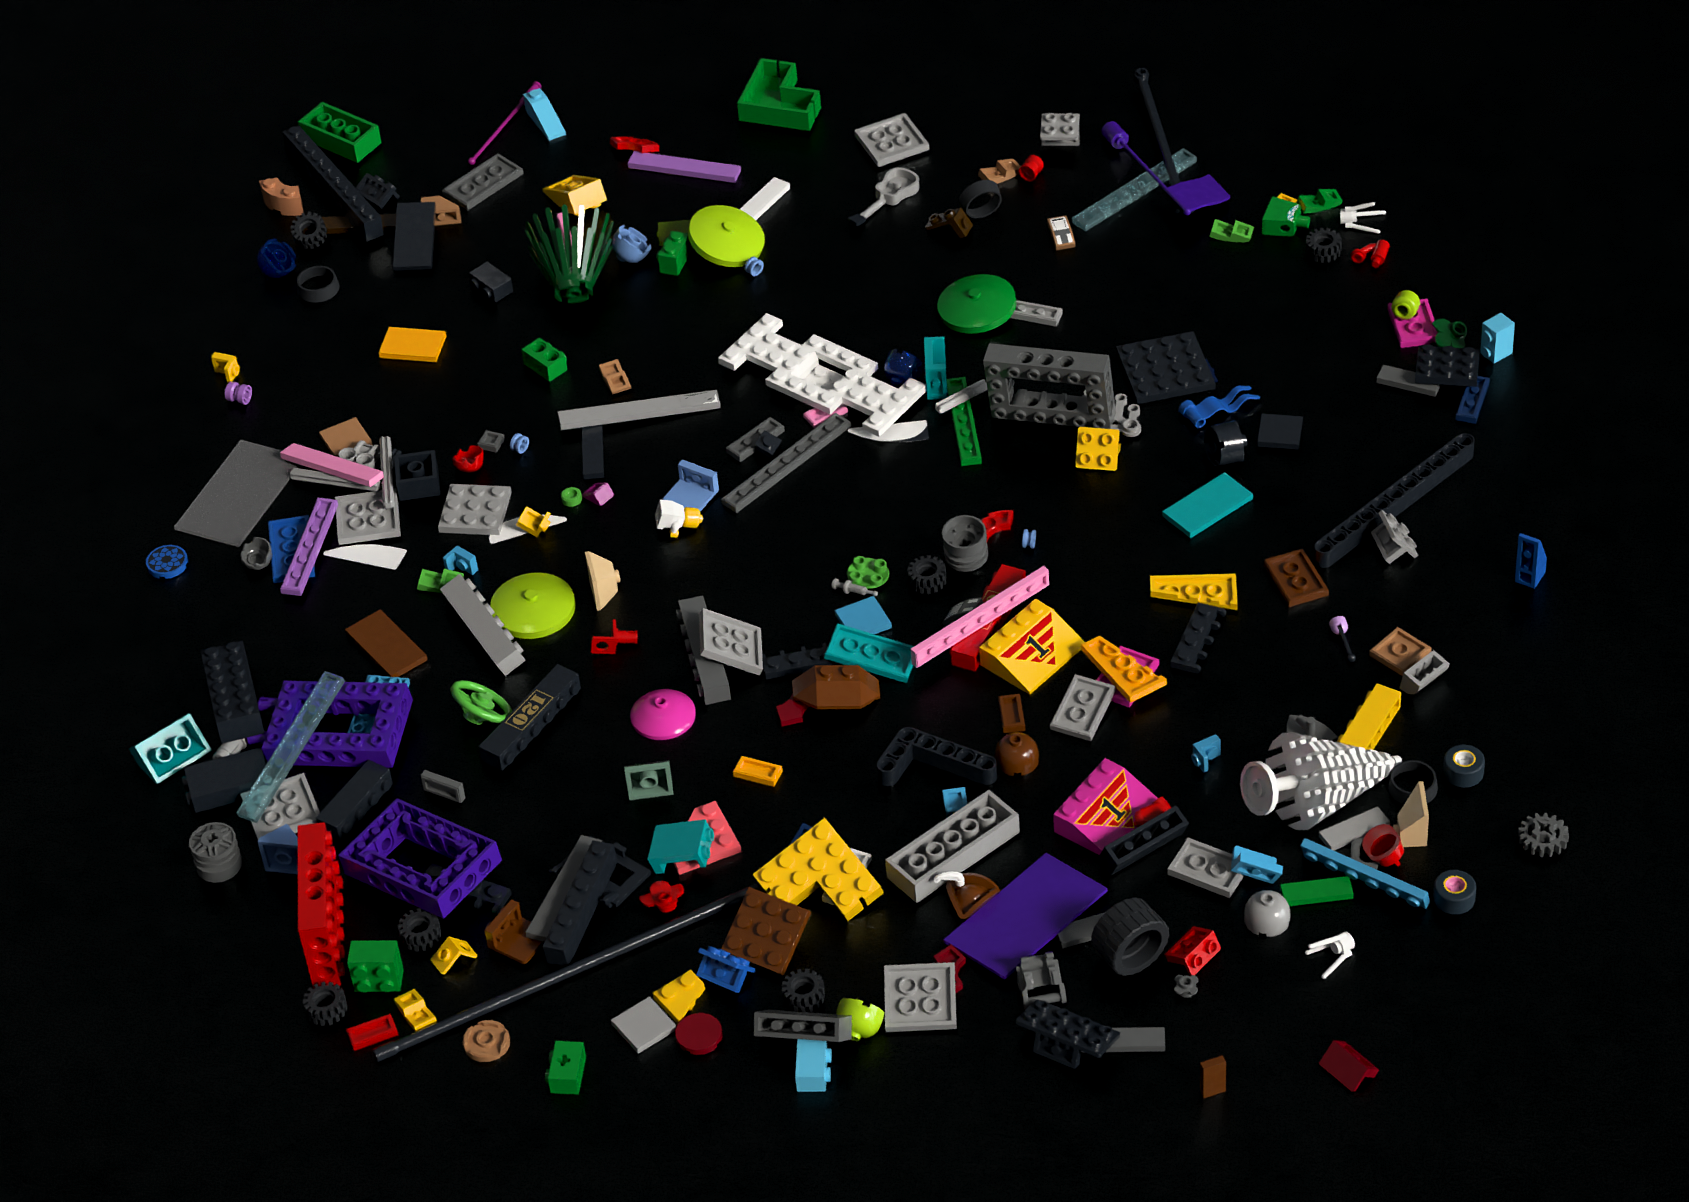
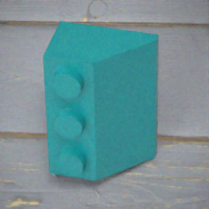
(170, 749)

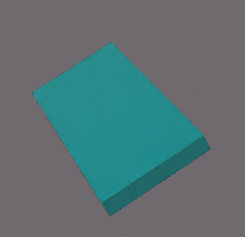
(1207, 505)
(870, 652)

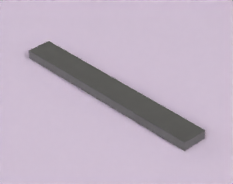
(785, 463)

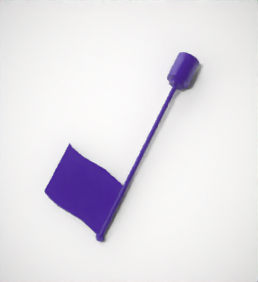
(1188, 194)

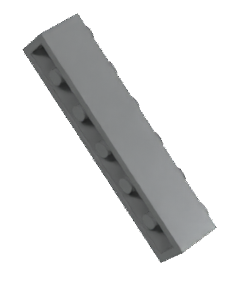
(482, 624)

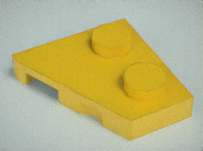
(679, 995)

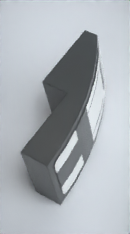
(962, 609)

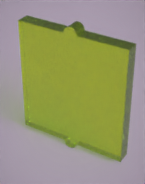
(665, 229)

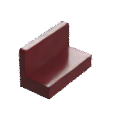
(1347, 1065)

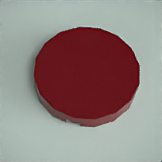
(698, 1033)

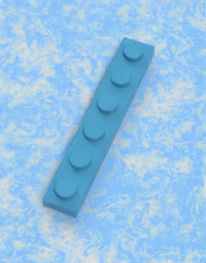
(1372, 877)

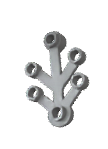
(1128, 427)

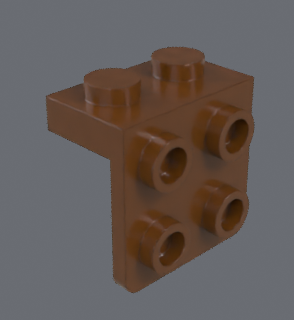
(508, 934)

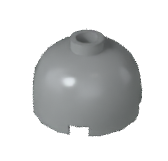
(1267, 913)

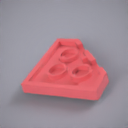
(724, 843)

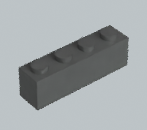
(803, 1025)

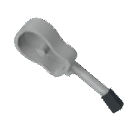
(895, 186)

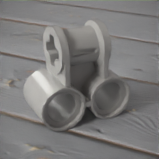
(362, 454)

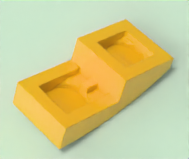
(414, 1010)

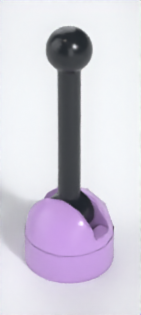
(1339, 627)

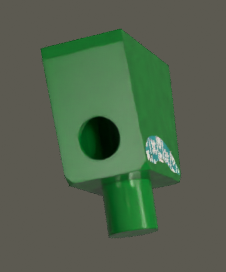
(1283, 218)

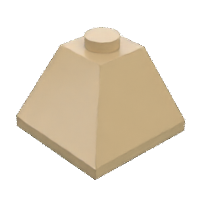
(602, 579)
(1413, 819)

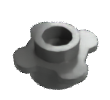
(1183, 989)

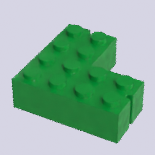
(776, 100)

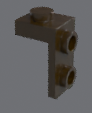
(956, 218)

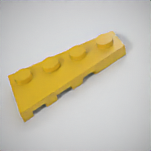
(1208, 589)

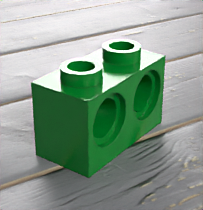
(544, 359)

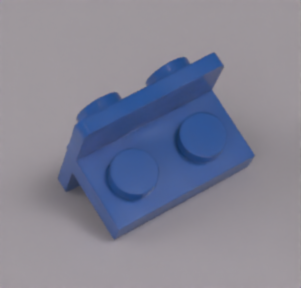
(723, 968)

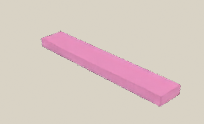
(332, 465)

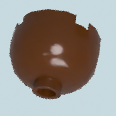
(1016, 754)

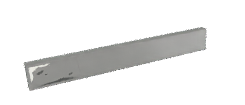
(638, 409)

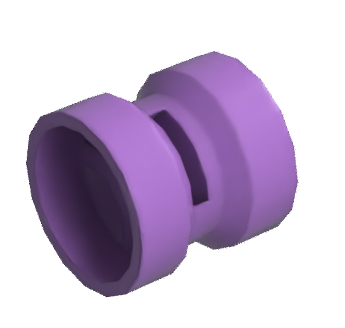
(237, 392)

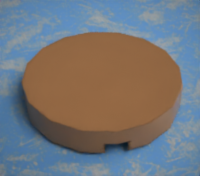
(486, 1041)

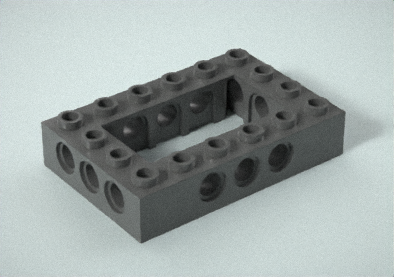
(1088, 369)

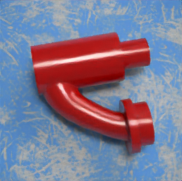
(1378, 256)

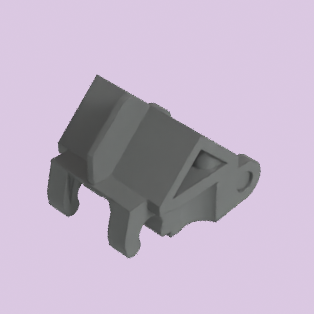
(1037, 972)

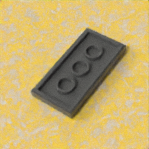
(482, 181)

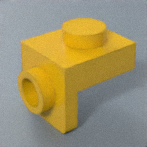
(225, 364)
(533, 521)

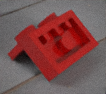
(1194, 949)

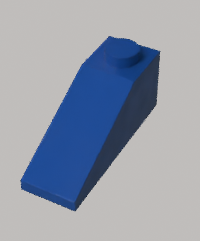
(1530, 561)

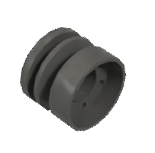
(965, 543)
(215, 852)

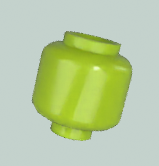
(1405, 304)

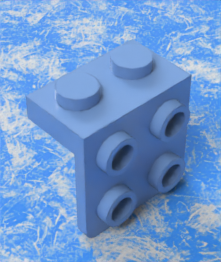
(695, 486)

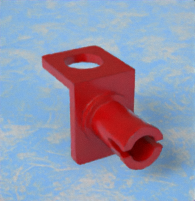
(617, 636)

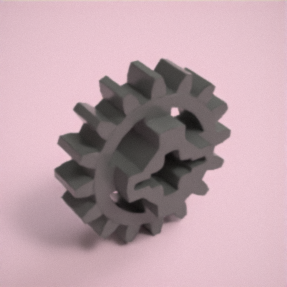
(1543, 835)

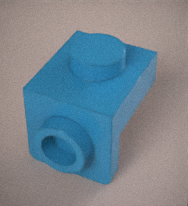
(954, 800)

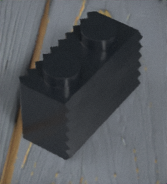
(490, 282)

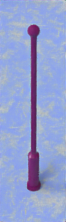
(471, 161)

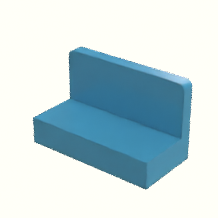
(1255, 865)

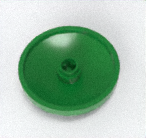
(976, 303)

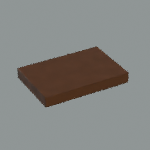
(1296, 577)

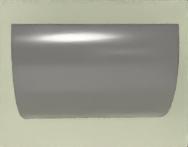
(1423, 672)

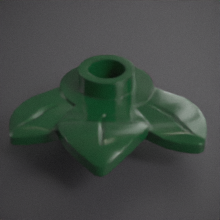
(1450, 333)

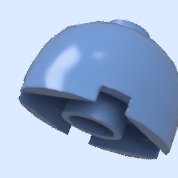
(630, 245)

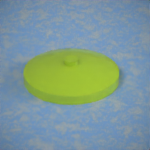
(725, 235)
(533, 605)

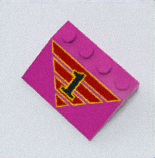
(1102, 807)

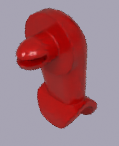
(1151, 811)

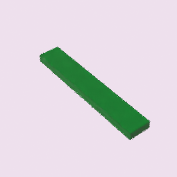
(964, 425)

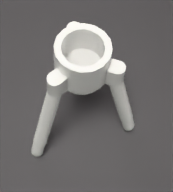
(1349, 215)
(1339, 945)

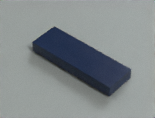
(1472, 401)

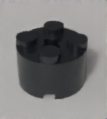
(1224, 443)

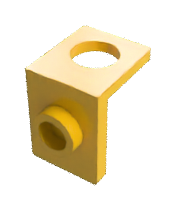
(449, 952)

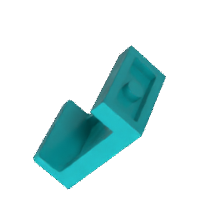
(935, 367)
(680, 843)

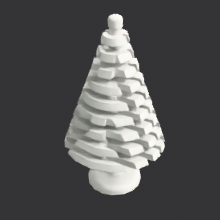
(1317, 776)

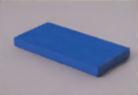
(284, 540)

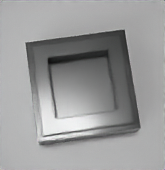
(491, 441)

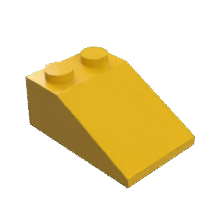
(576, 191)

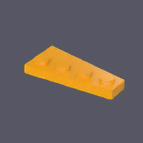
(1122, 670)

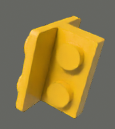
(1097, 448)

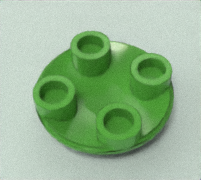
(868, 572)

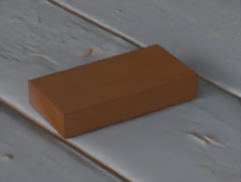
(1011, 713)
(1212, 1076)

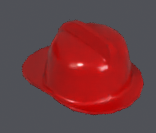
(1383, 845)

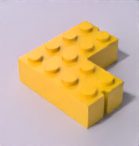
(822, 862)

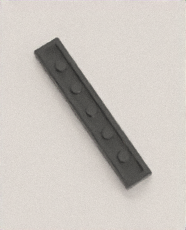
(553, 901)

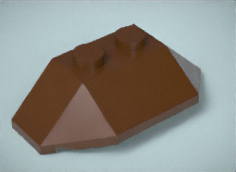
(836, 687)

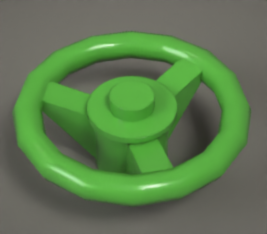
(479, 706)

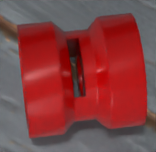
(1031, 167)

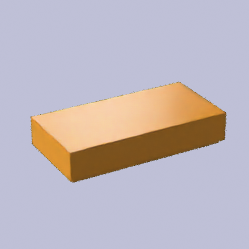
(757, 771)

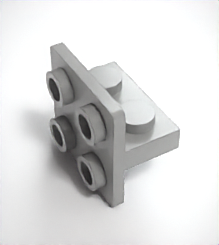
(1060, 129)
(1393, 538)

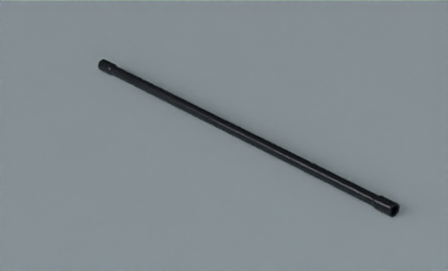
(393, 1047)

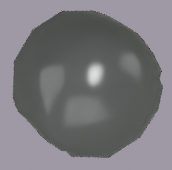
(256, 554)

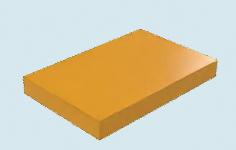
(412, 344)

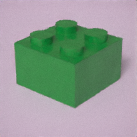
(375, 966)

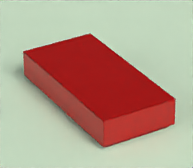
(372, 1032)

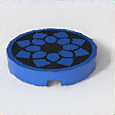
(167, 561)

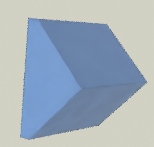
(280, 850)

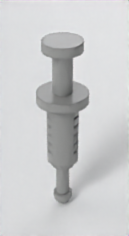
(849, 587)

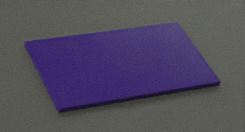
(1025, 915)

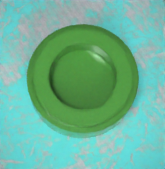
(571, 496)

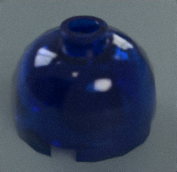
(276, 259)
(902, 367)

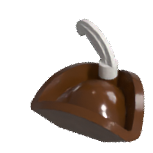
(968, 891)

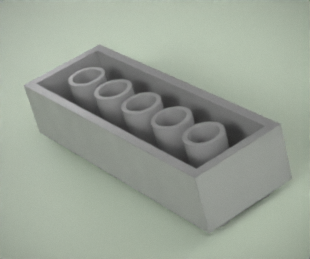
(952, 845)

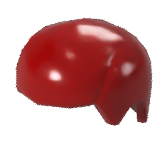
(470, 460)

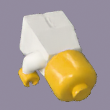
(673, 516)

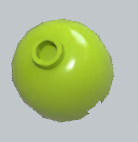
(865, 1019)

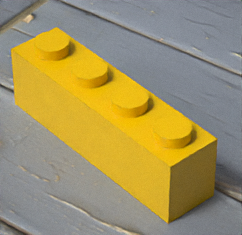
(1372, 718)

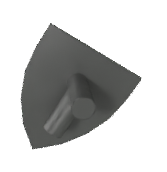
(1310, 727)

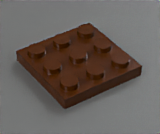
(766, 931)

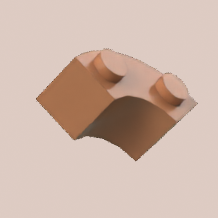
(281, 197)

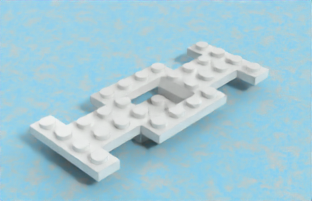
(801, 377)

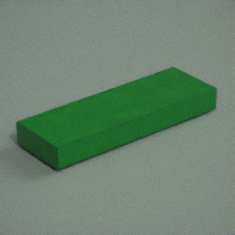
(1317, 891)

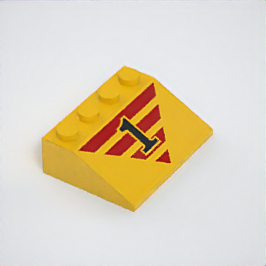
(1030, 647)

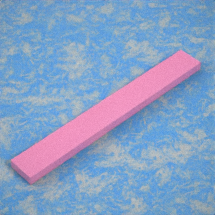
(979, 616)

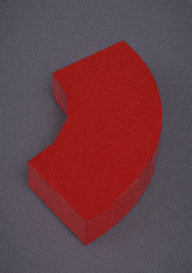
(635, 144)
(998, 521)

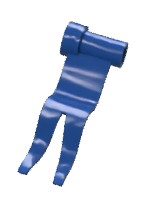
(1210, 405)

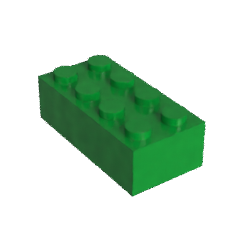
(340, 132)

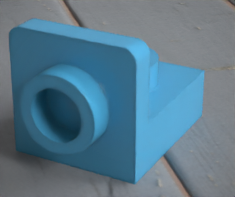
(462, 559)
(1206, 750)

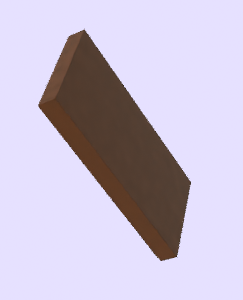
(386, 644)

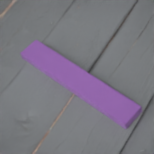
(684, 166)
(309, 546)

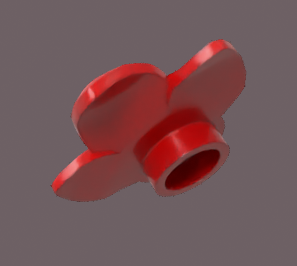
(662, 896)

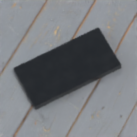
(414, 236)

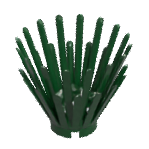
(571, 276)

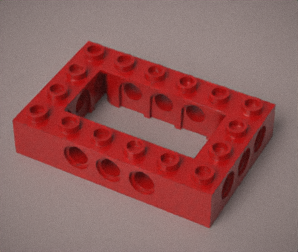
(320, 904)

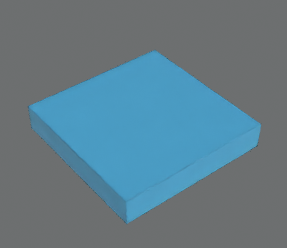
(864, 616)

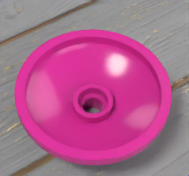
(663, 714)

